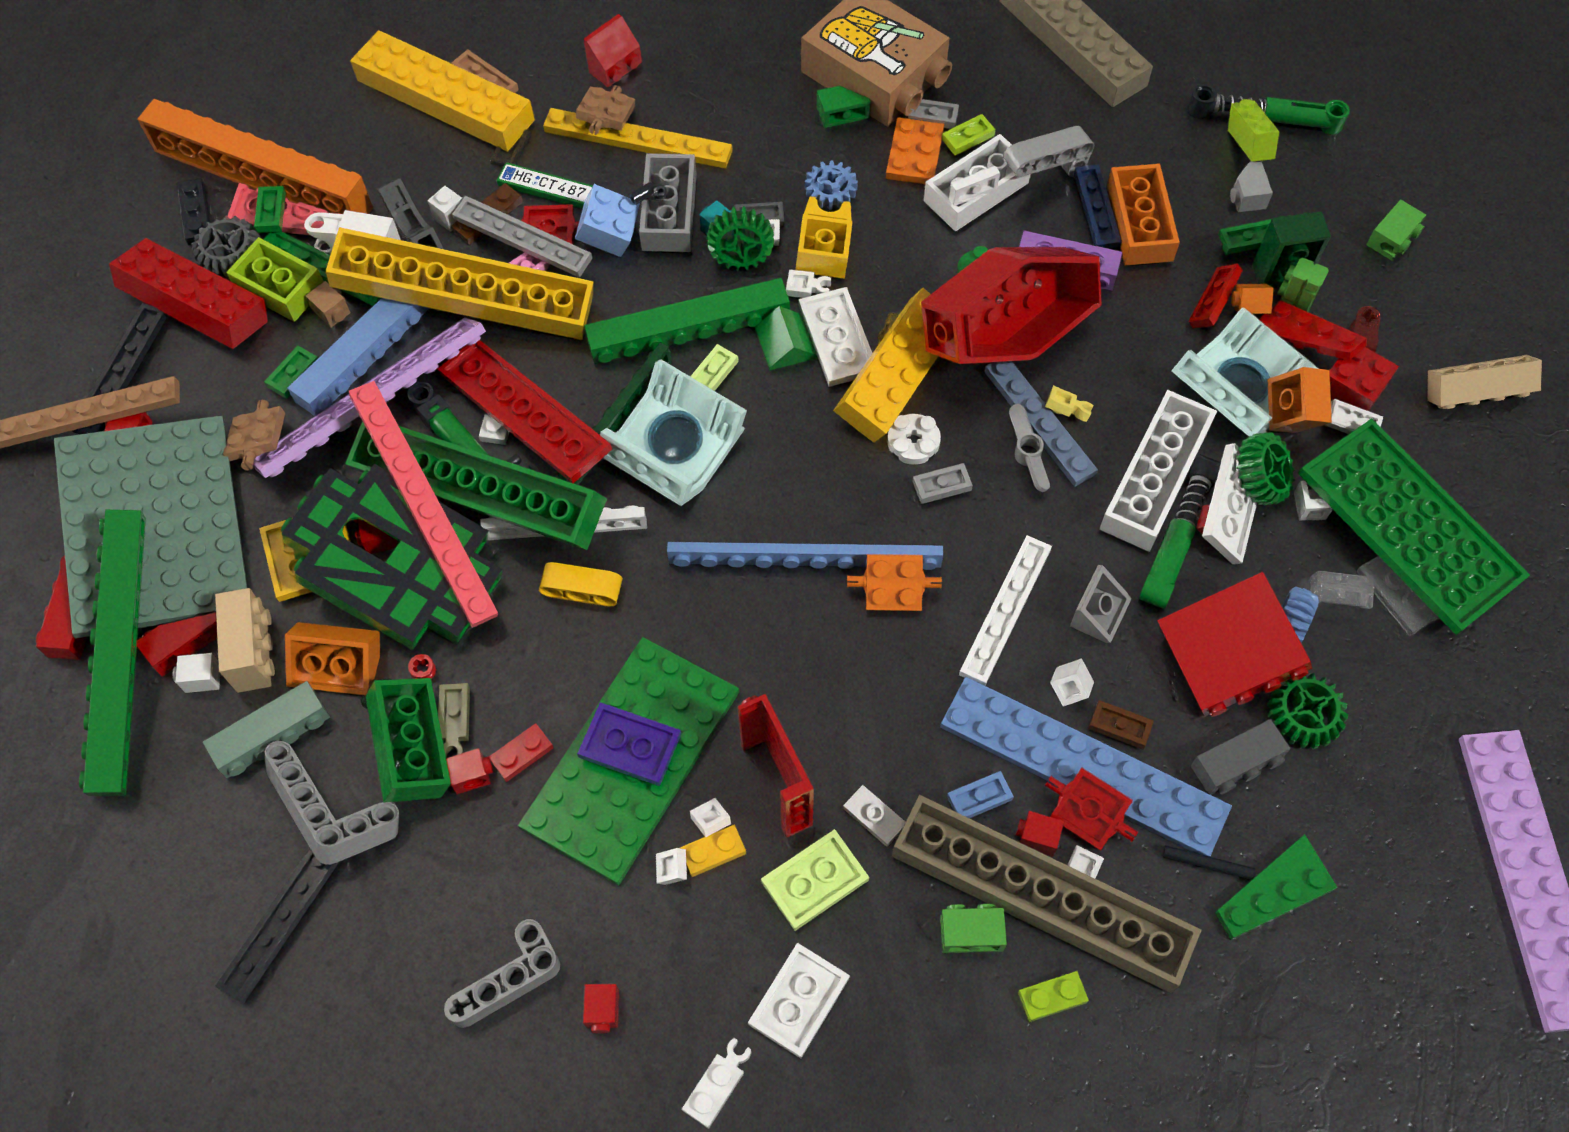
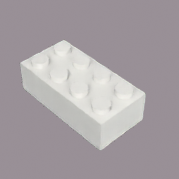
(986, 156)

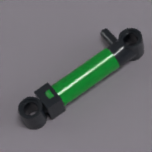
(440, 420)

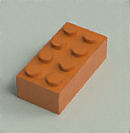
(1142, 214)

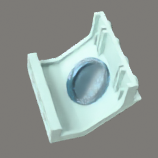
(1236, 368)
(676, 434)

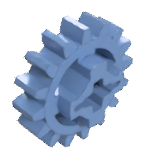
(831, 184)

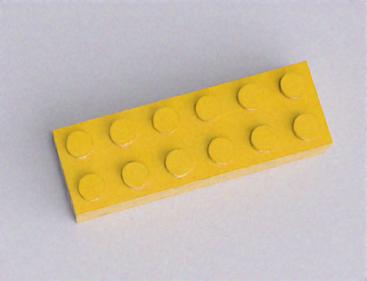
(889, 374)

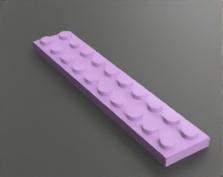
(340, 414)
(1525, 865)

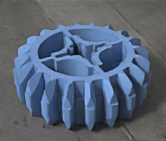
(1300, 609)

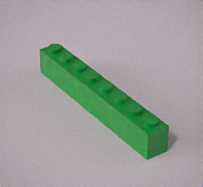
(685, 320)

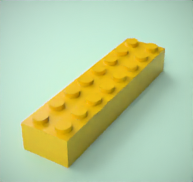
(443, 90)

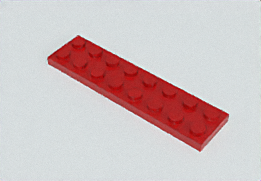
(525, 410)

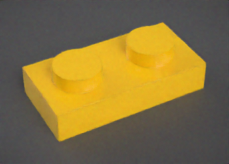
(713, 850)

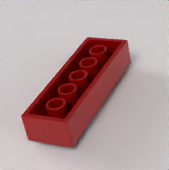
(189, 293)

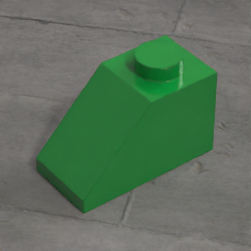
(841, 106)

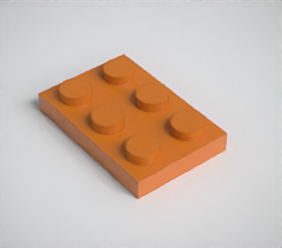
(914, 150)

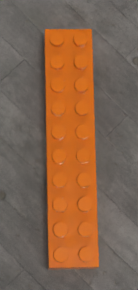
(251, 160)

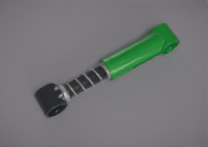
(1327, 117)
(1179, 534)

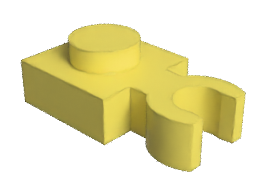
(1065, 403)

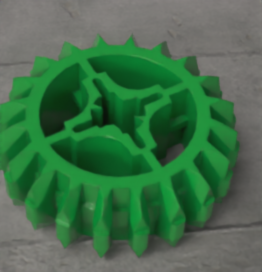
(751, 228)
(1265, 468)
(1308, 695)

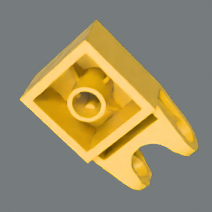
(824, 240)

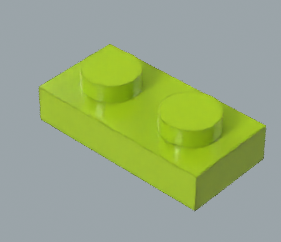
(968, 134)
(1053, 996)

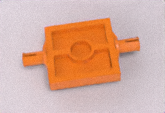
(894, 582)

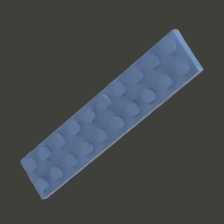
(1055, 749)

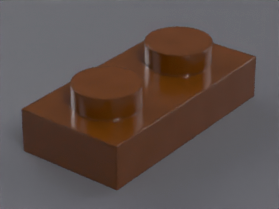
(1121, 724)

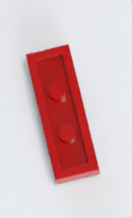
(1215, 296)

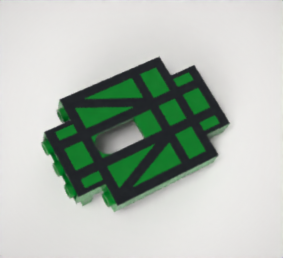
(394, 595)

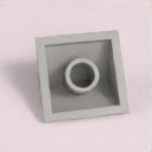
(1101, 606)

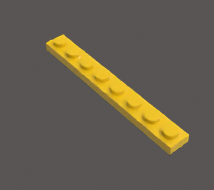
(640, 139)

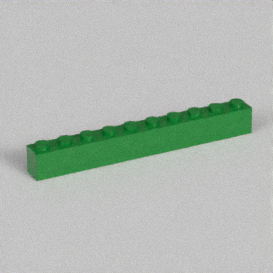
(114, 654)

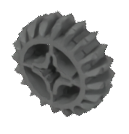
(223, 243)

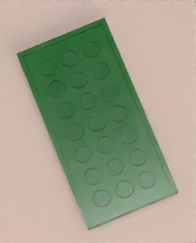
(1414, 525)
(608, 815)

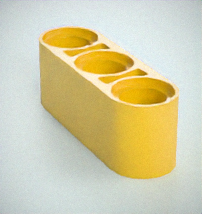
(580, 584)

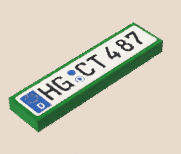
(544, 185)

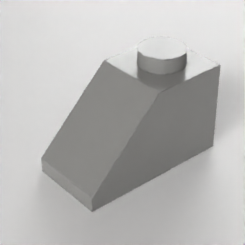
(1251, 188)

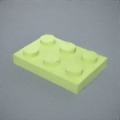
(814, 879)

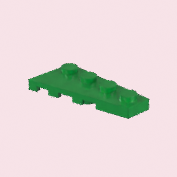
(1280, 888)

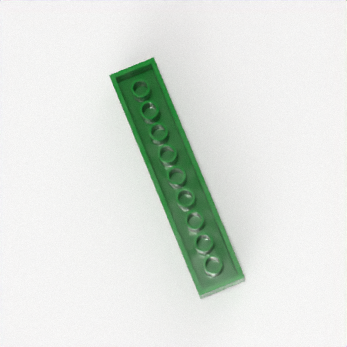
(495, 487)

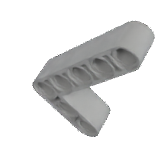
(313, 818)

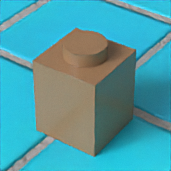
(328, 304)

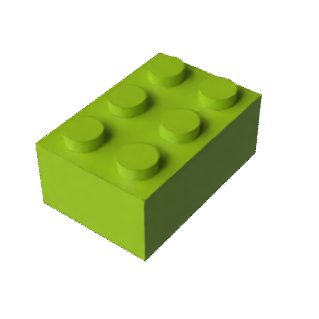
(276, 278)

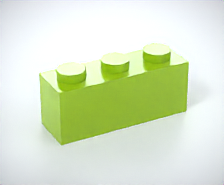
(1253, 130)

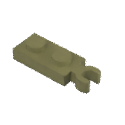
(454, 715)

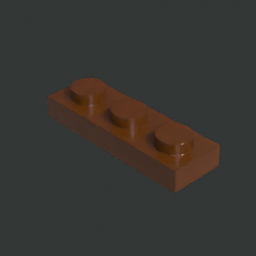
(503, 200)

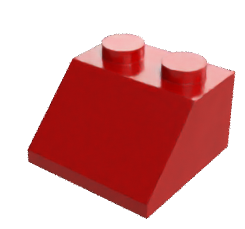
(612, 51)

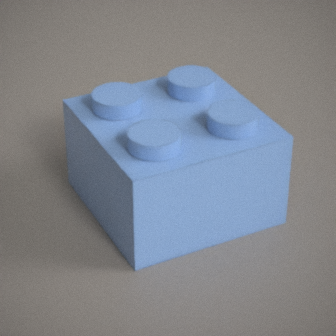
(607, 220)

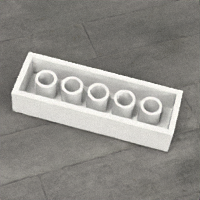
(1157, 470)

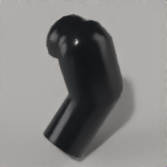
(649, 191)

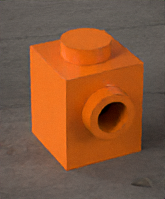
(1253, 297)

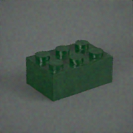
(1287, 242)

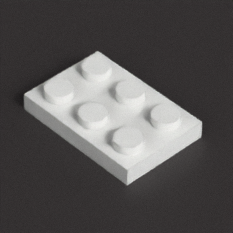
(799, 1000)

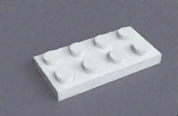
(836, 334)
(1229, 511)

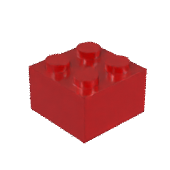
(1361, 378)

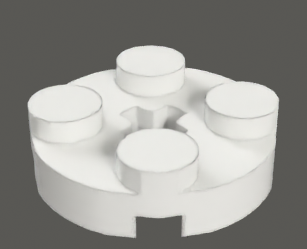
(918, 425)

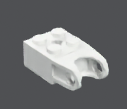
(350, 220)

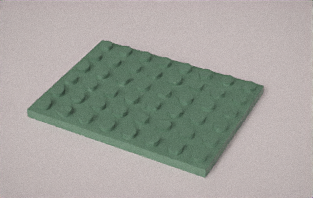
(189, 508)

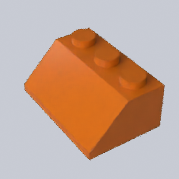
(331, 657)

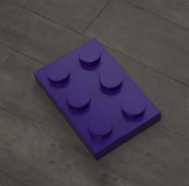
(629, 744)

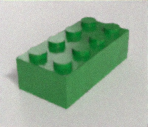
(407, 739)

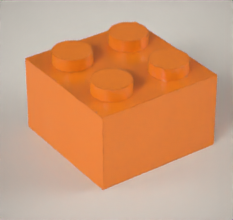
(1299, 400)

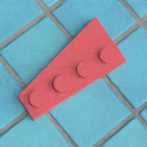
(294, 214)

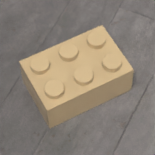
(244, 640)

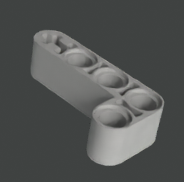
(1064, 147)
(501, 979)

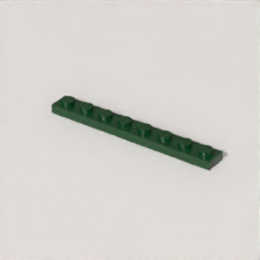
(629, 397)

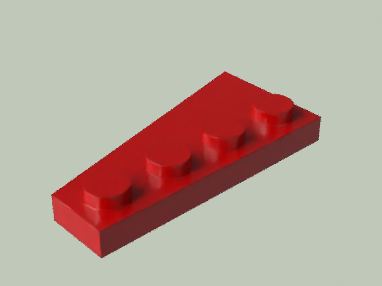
(1312, 331)

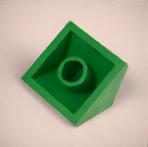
(785, 339)

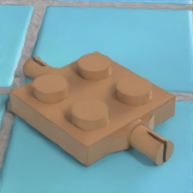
(605, 108)
(254, 434)

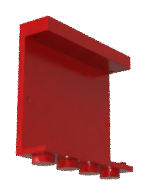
(1235, 645)
(760, 725)

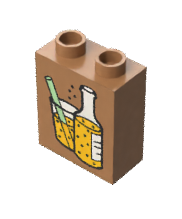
(877, 54)

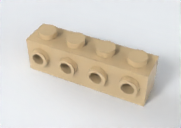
(1484, 381)

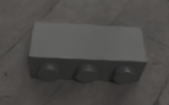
(1240, 758)

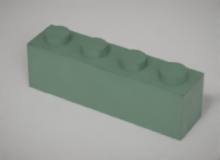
(277, 721)

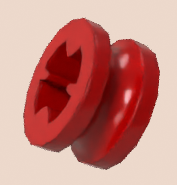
(421, 659)

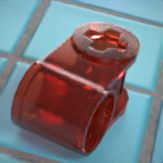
(1367, 325)

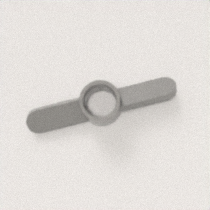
(1028, 438)

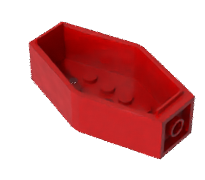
(1026, 320)

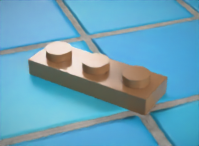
(479, 67)

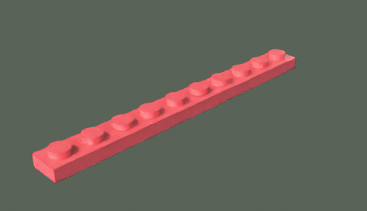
(423, 504)

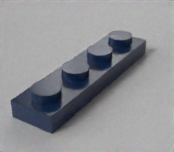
(1097, 207)

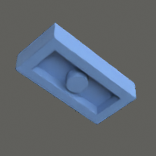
(980, 795)

